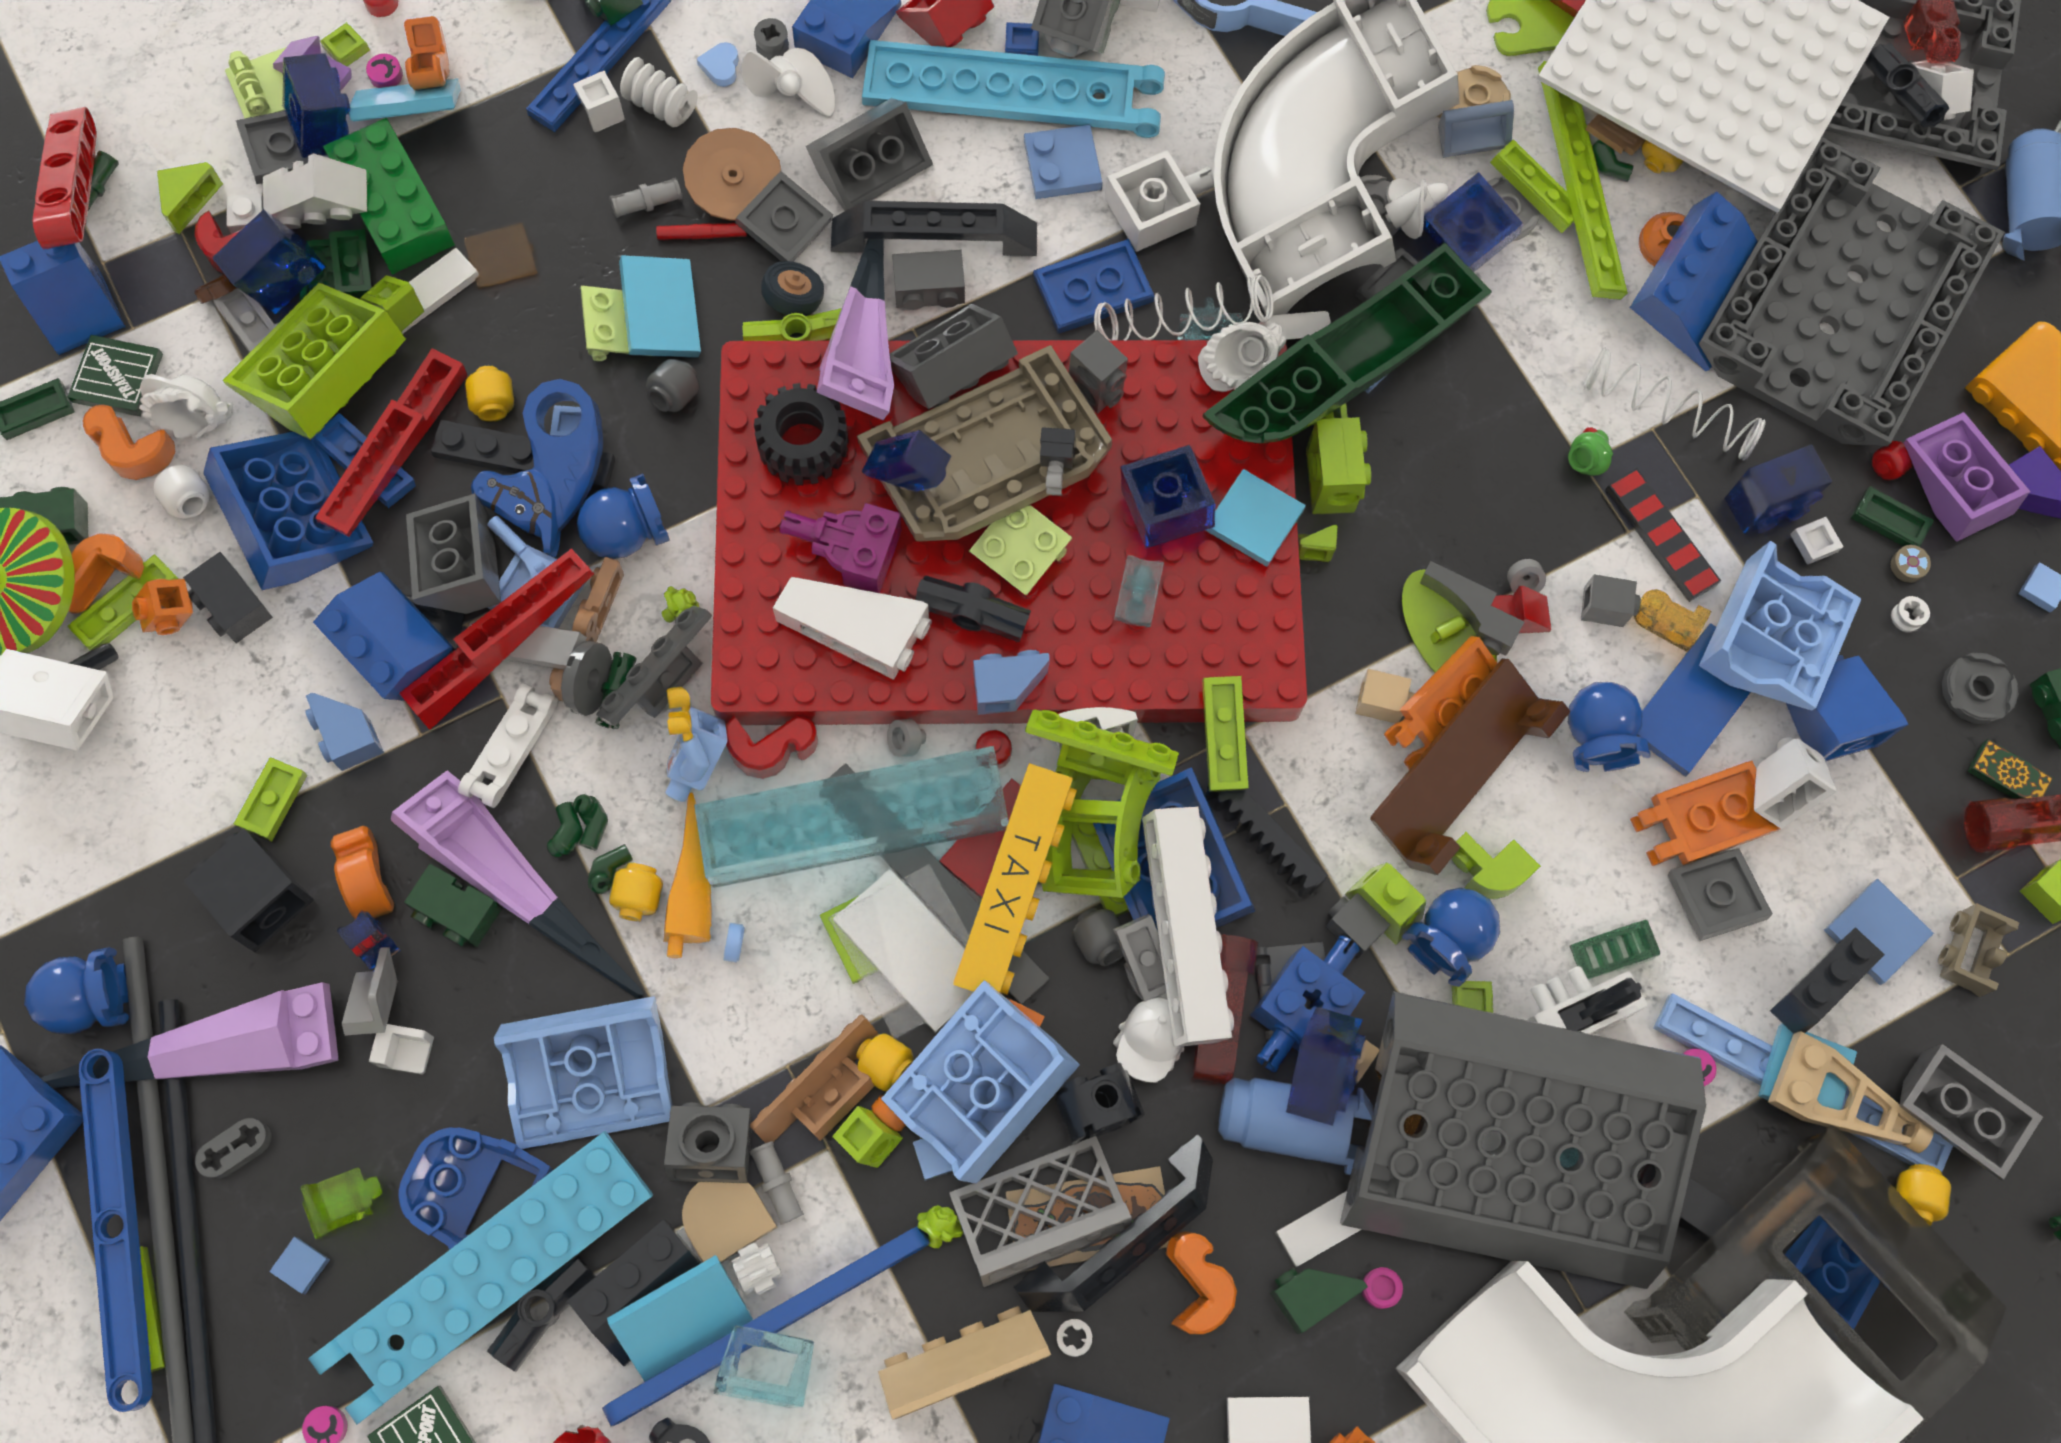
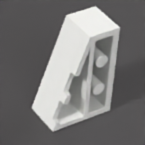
(315, 192)

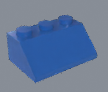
(382, 635)

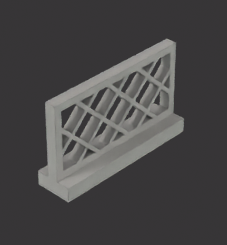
(1052, 1242)

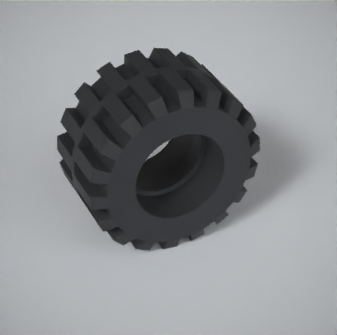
(795, 408)

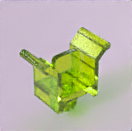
(339, 1201)

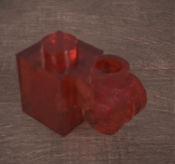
(1934, 28)

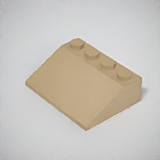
(963, 1363)

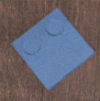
(1062, 161)

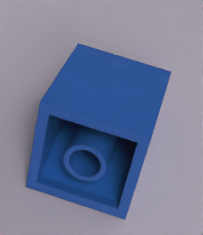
(62, 293)
(1850, 714)

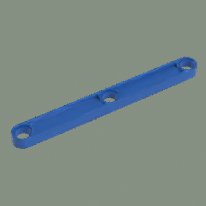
(116, 1258)
(771, 1321)

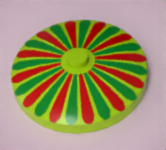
(34, 580)

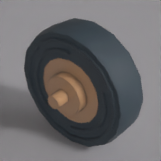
(792, 288)

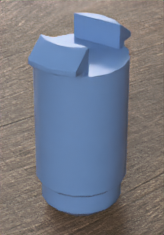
(2033, 192)
(1257, 1119)

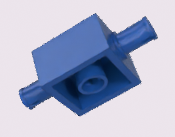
(1301, 978)

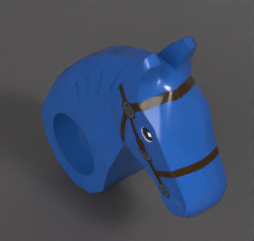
(562, 473)

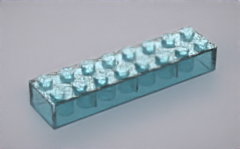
(851, 817)

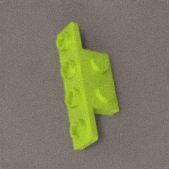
(1098, 750)

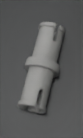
(645, 197)
(776, 1182)

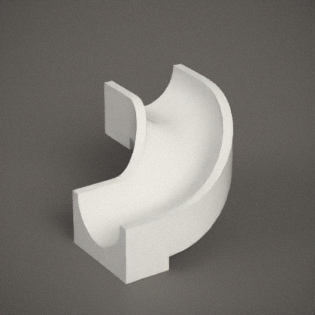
(1307, 127)
(1532, 1372)

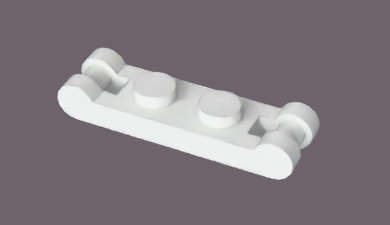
(508, 746)

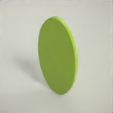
(1433, 622)

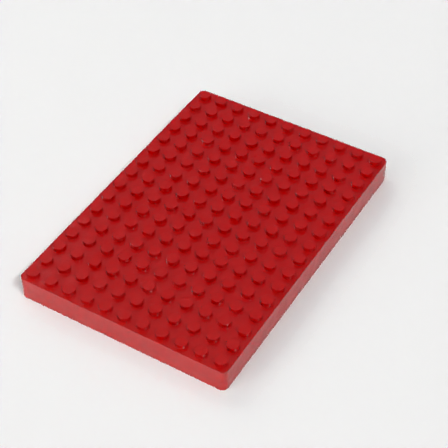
(1212, 607)

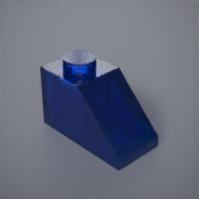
(908, 461)

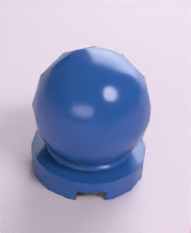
(619, 521)
(1606, 725)
(1457, 930)
(75, 993)

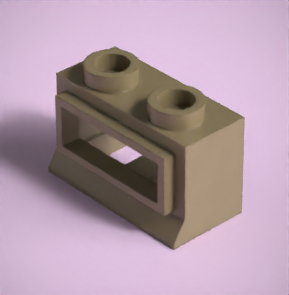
(1988, 953)

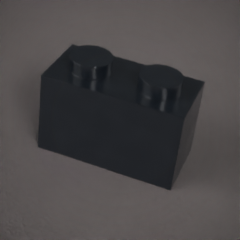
(227, 598)

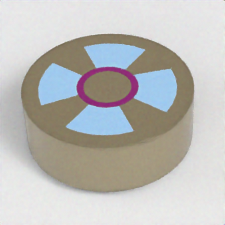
(1910, 563)

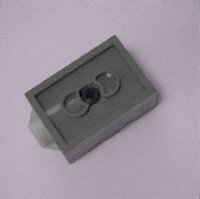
(1075, 24)

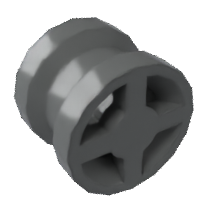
(775, 46)

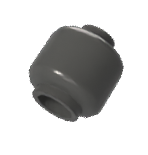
(672, 385)
(1096, 936)

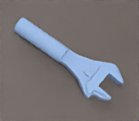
(532, 561)

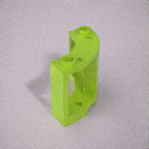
(1123, 813)

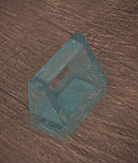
(785, 1396)

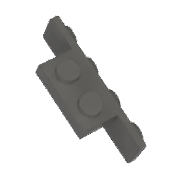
(666, 666)

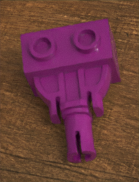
(852, 542)

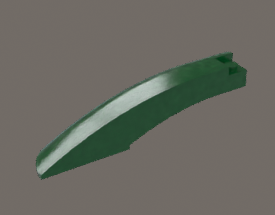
(1351, 352)

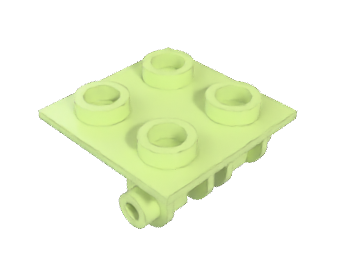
(256, 83)
(604, 321)
(1021, 547)

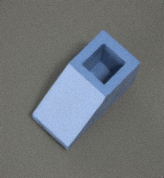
(1007, 681)
(345, 732)

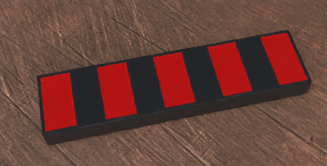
(1663, 535)

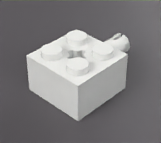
(1155, 199)

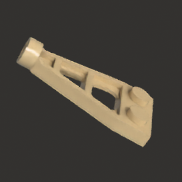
(1801, 1081)

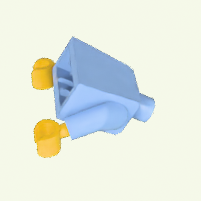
(696, 747)

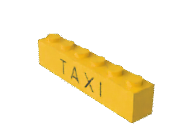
(1014, 878)

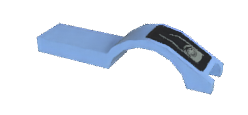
(1262, 14)

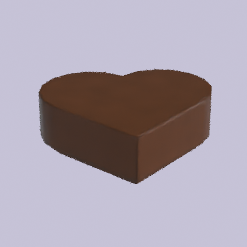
(214, 289)

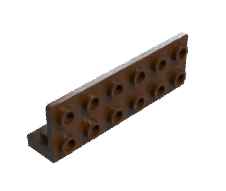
(1460, 764)

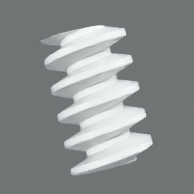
(657, 94)

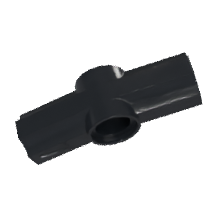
(973, 607)
(522, 1331)

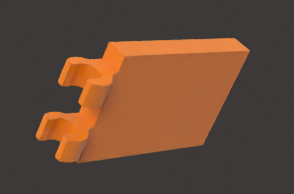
(1441, 697)
(1706, 816)

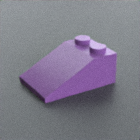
(1964, 476)

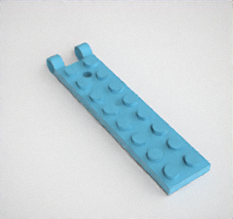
(1012, 86)
(488, 1271)

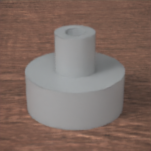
(1528, 574)
(905, 737)

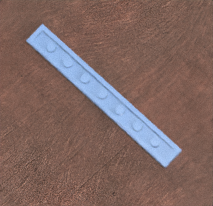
(1750, 1057)

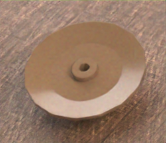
(728, 171)

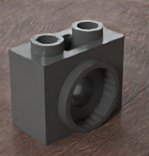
(696, 1126)

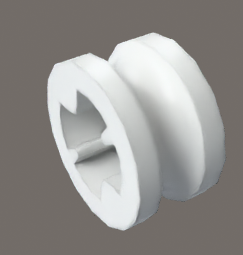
(1901, 618)
(1077, 1325)

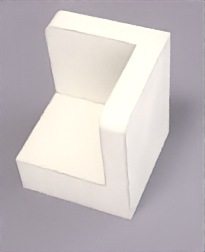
(599, 101)
(402, 1049)

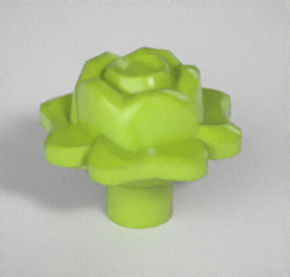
(677, 602)
(940, 1225)

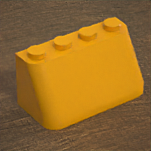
(2025, 389)

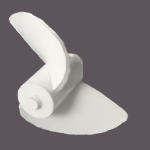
(792, 74)
(1410, 202)

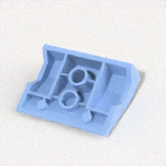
(1780, 631)
(585, 1072)
(980, 1082)

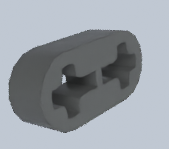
(228, 1141)

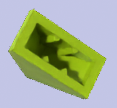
(185, 192)
(397, 299)

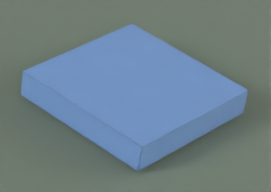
(1886, 924)

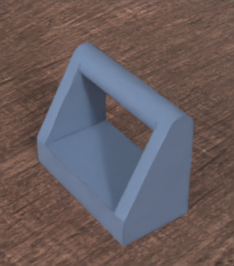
(1476, 128)

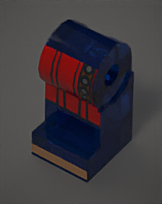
(366, 937)

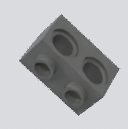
(1098, 371)

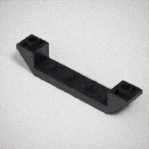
(934, 222)
(1119, 1256)

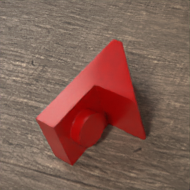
(1527, 606)

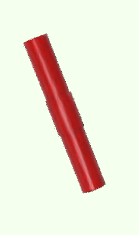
(699, 231)

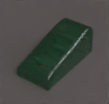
(1644, 938)

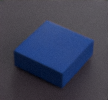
(1021, 39)

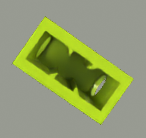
(1392, 898)

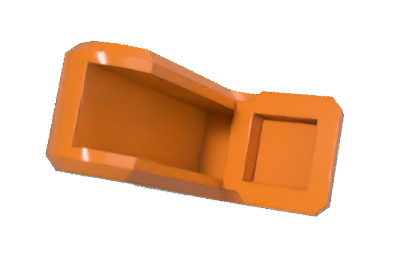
(429, 58)
(117, 448)
(94, 564)
(359, 873)
(1209, 1280)

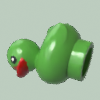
(1591, 452)

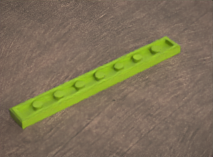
(1585, 195)

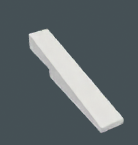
(1322, 1226)

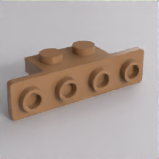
(822, 1090)

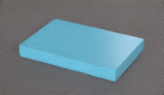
(402, 101)
(659, 306)
(679, 1318)

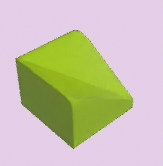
(1319, 545)

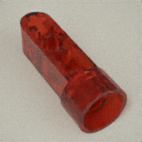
(2012, 823)
(1217, 1060)

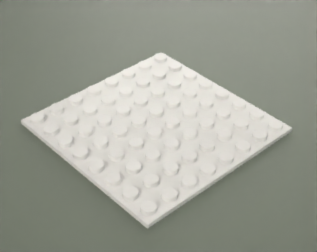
(1719, 80)

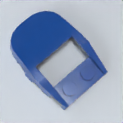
(452, 1177)

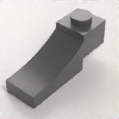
(1474, 602)

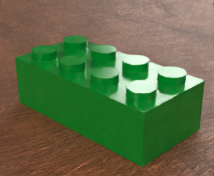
(398, 204)

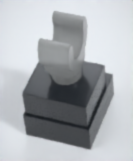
(1056, 453)

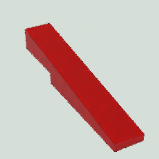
(392, 441)
(494, 638)

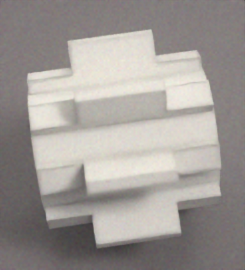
(756, 1268)

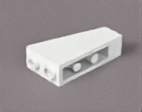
(855, 622)

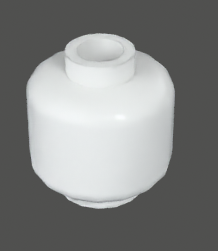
(181, 491)

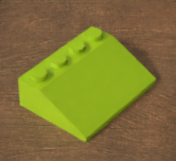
(316, 359)

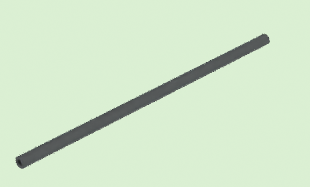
(159, 1204)

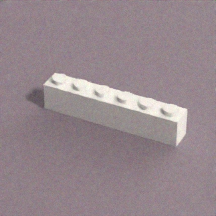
(1187, 926)

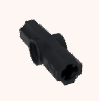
(1917, 96)

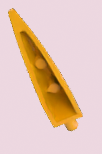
(689, 899)

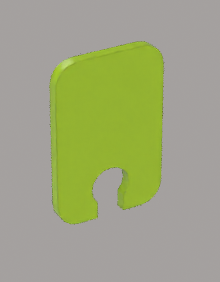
(1540, 25)

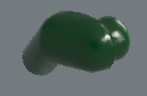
(1609, 164)
(594, 819)
(569, 832)
(604, 868)

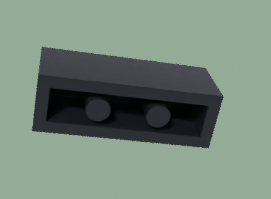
(1827, 982)

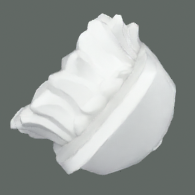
(1239, 354)
(182, 406)
(1147, 1042)

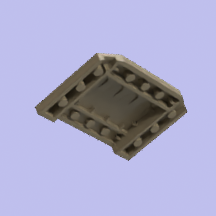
(995, 448)

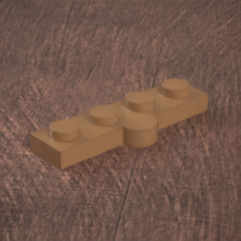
(594, 610)

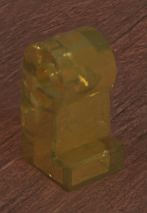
(1670, 619)

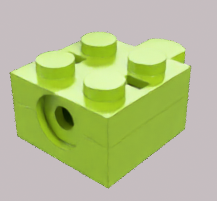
(1337, 463)

